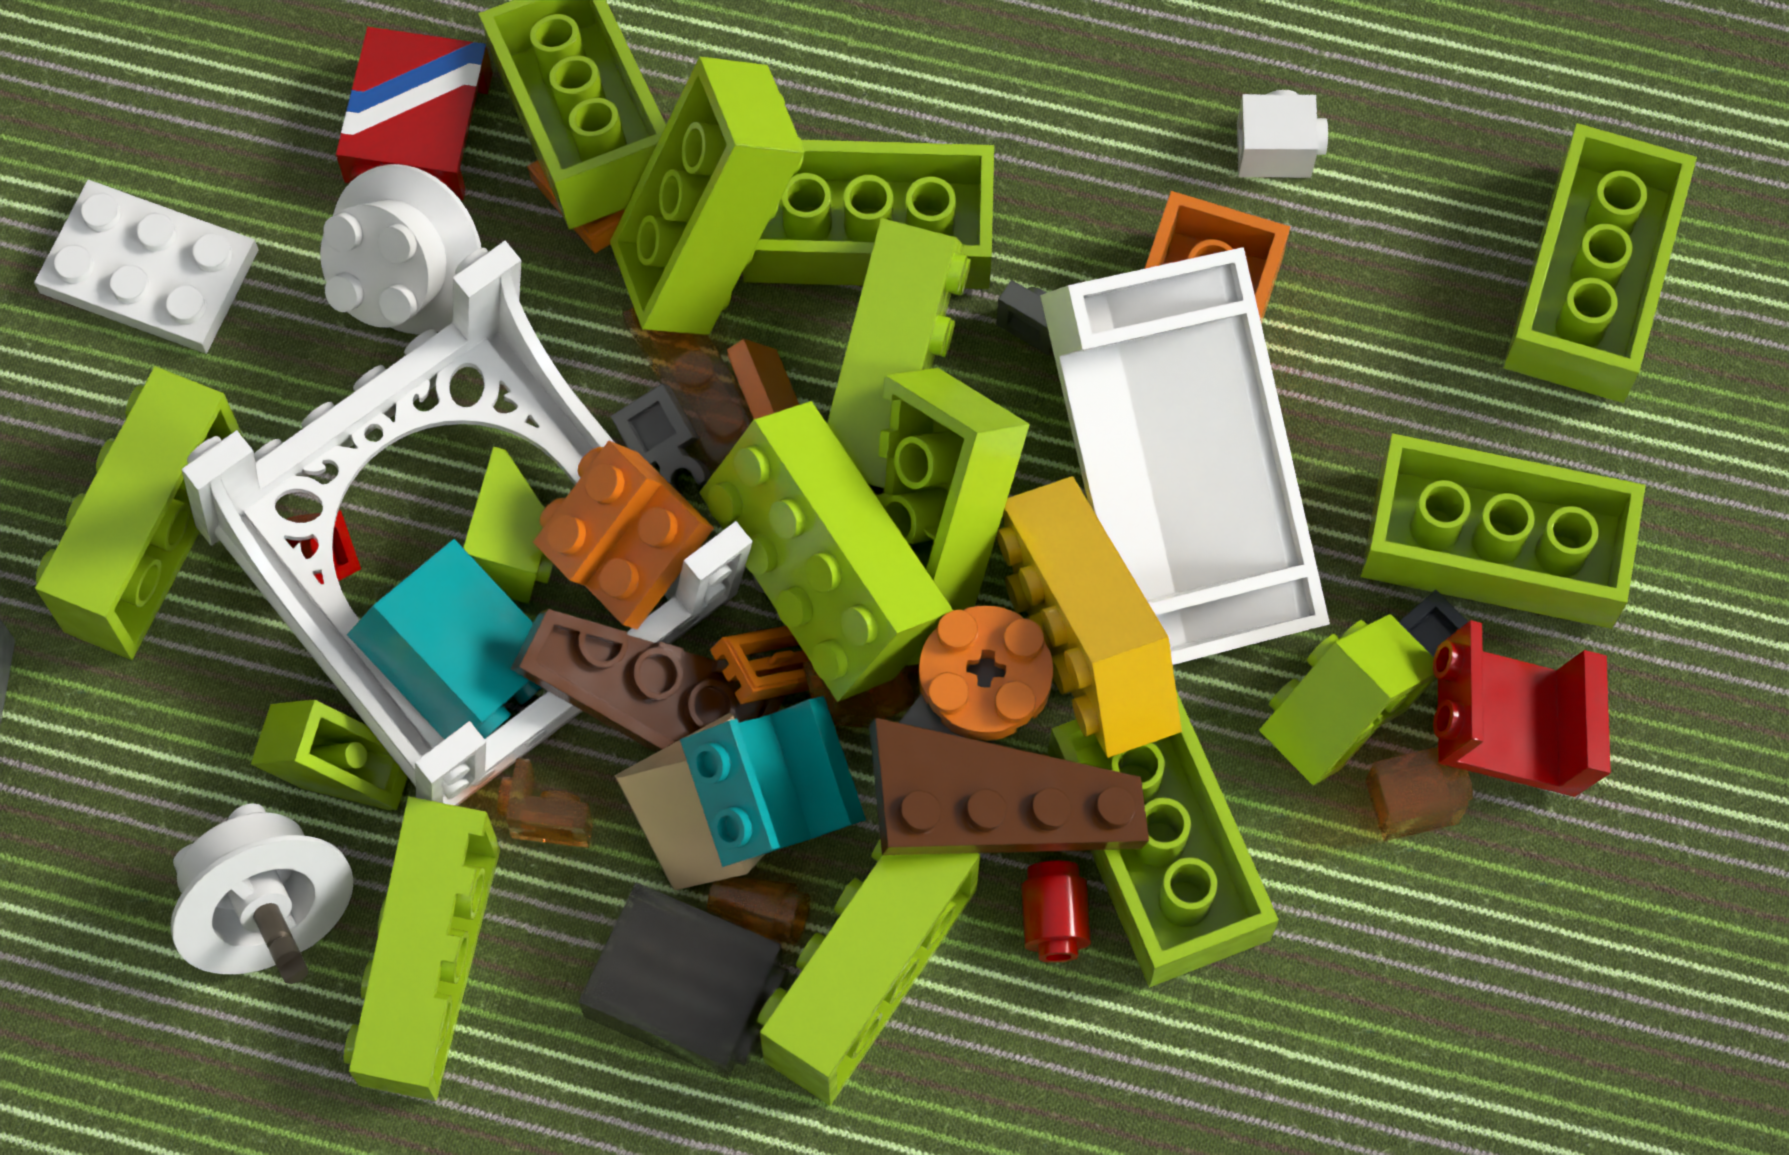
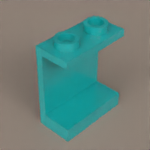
(772, 781)

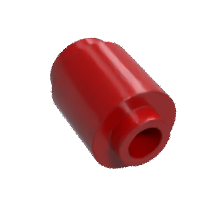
(1055, 911)

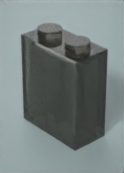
(684, 982)

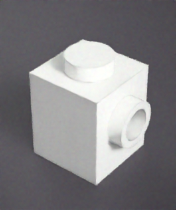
(1279, 135)

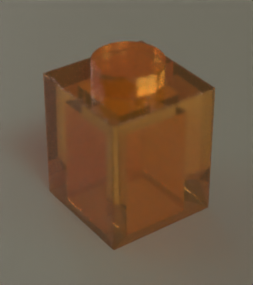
(1417, 794)

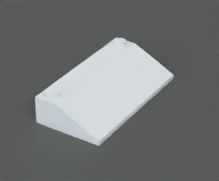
(1188, 450)

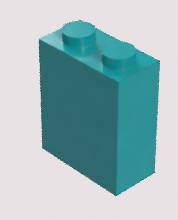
(449, 643)

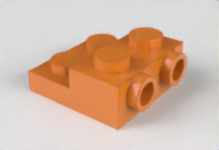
(621, 532)

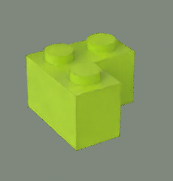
(1347, 695)

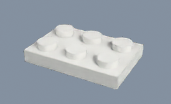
(146, 266)

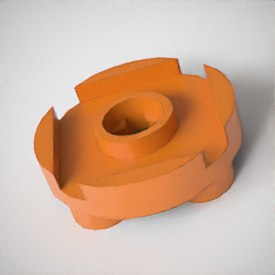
(964, 640)

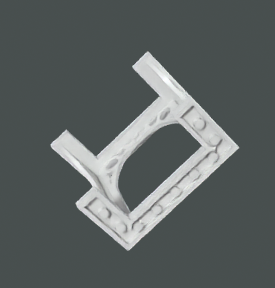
(238, 489)

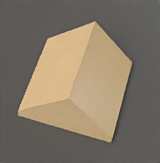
(673, 817)

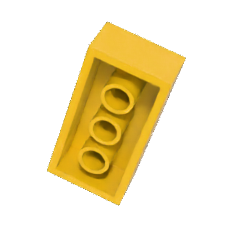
(1092, 617)

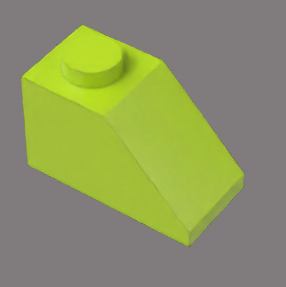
(505, 528)
(328, 754)

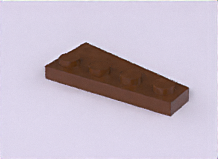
(631, 683)
(989, 798)

